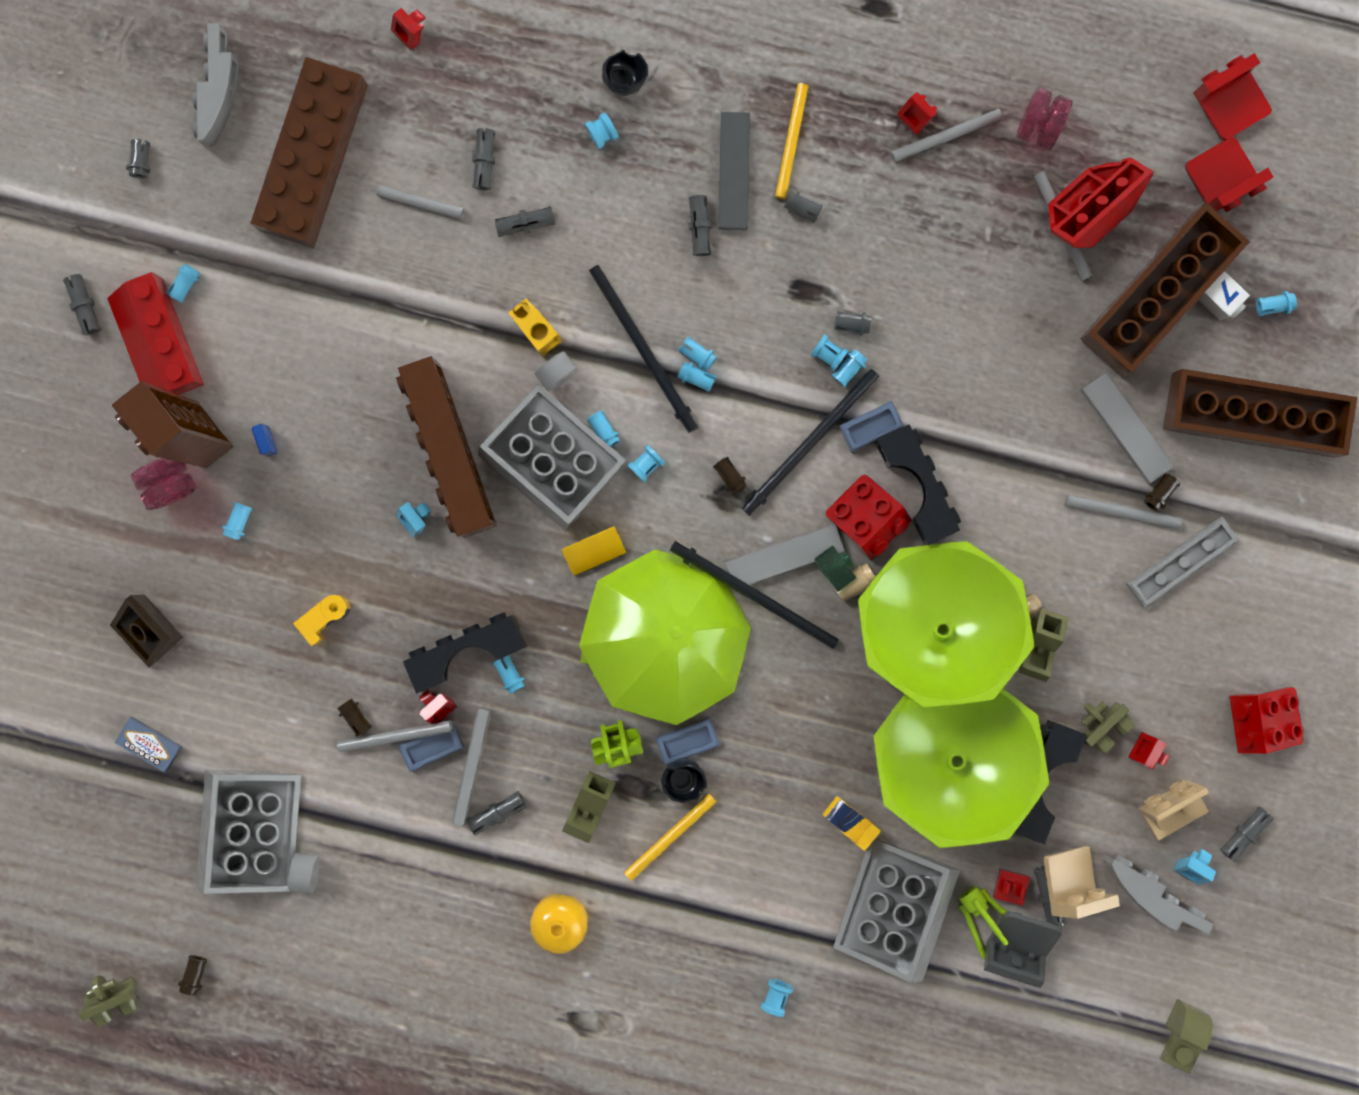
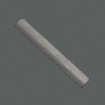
(420, 202)

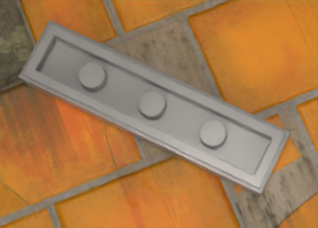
(1127, 428)
(784, 555)
(1182, 562)
(472, 766)

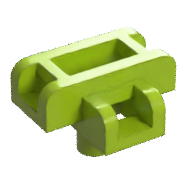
(618, 748)

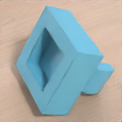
(412, 518)
(1196, 867)

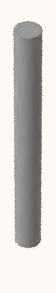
(946, 135)
(1076, 253)
(1123, 511)
(394, 736)

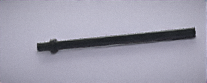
(681, 410)
(759, 496)
(690, 556)

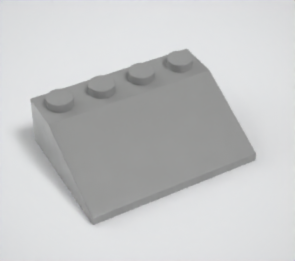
(551, 457)
(247, 831)
(896, 910)

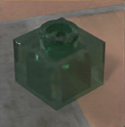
(836, 567)

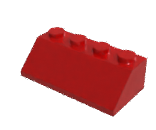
(154, 334)

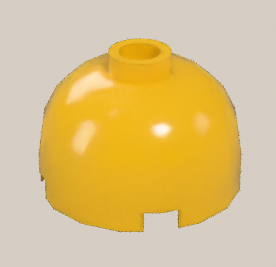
(559, 923)

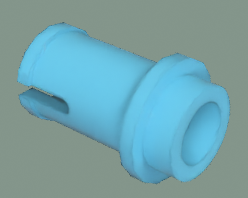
(183, 282)
(1275, 304)
(699, 355)
(849, 367)
(696, 376)
(603, 428)
(237, 521)
(510, 675)

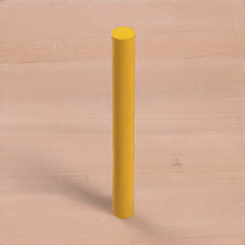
(791, 141)
(667, 839)

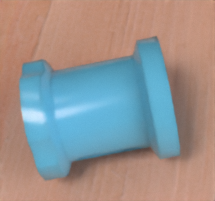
(829, 352)
(646, 463)
(776, 997)

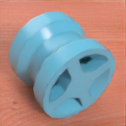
(601, 130)

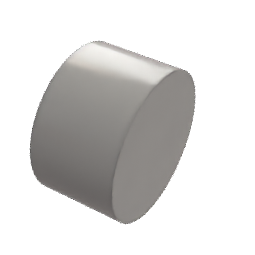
(556, 371)
(303, 873)

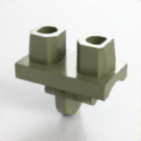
(1114, 717)
(107, 995)

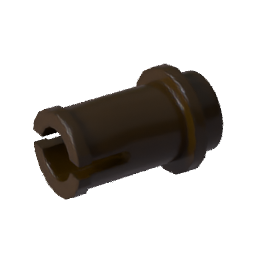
(730, 476)
(1161, 493)
(354, 717)
(192, 975)

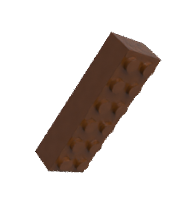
(309, 152)
(1164, 290)
(1260, 413)
(170, 426)
(446, 446)

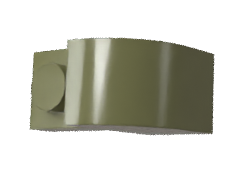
(1048, 635)
(588, 807)
(1189, 1035)

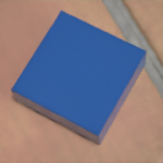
(264, 440)

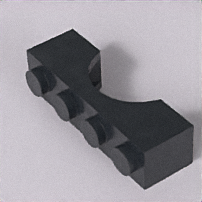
(935, 517)
(431, 666)
(1060, 747)

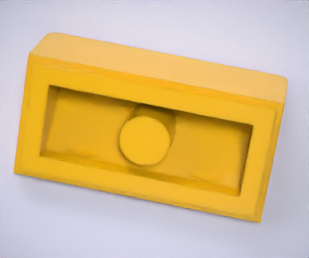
(593, 551)

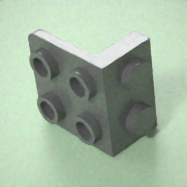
(1026, 949)

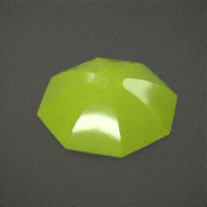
(945, 624)
(664, 638)
(962, 768)

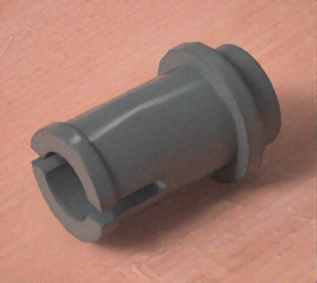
(139, 159)
(802, 206)
(852, 322)

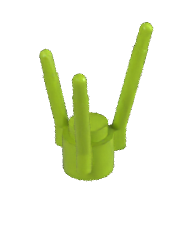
(975, 902)

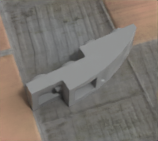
(216, 97)
(1148, 894)

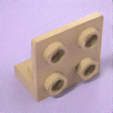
(1174, 808)
(1073, 885)

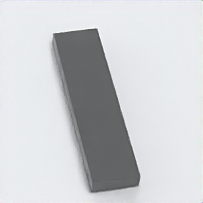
(734, 170)

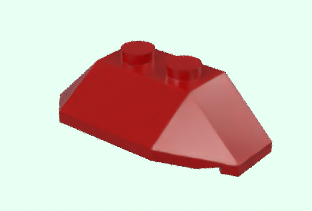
(1097, 202)

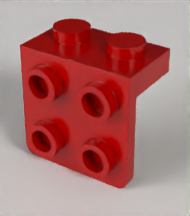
(1233, 97)
(1226, 175)
(869, 516)
(1266, 721)

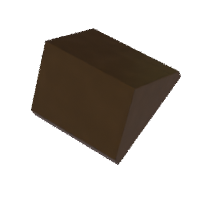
(145, 629)

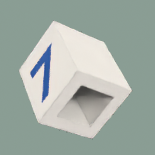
(1224, 297)

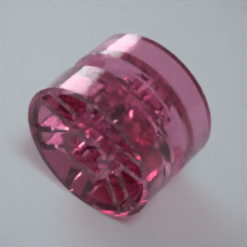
(1044, 118)
(163, 483)

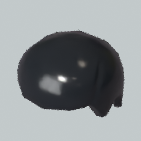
(624, 73)
(683, 781)

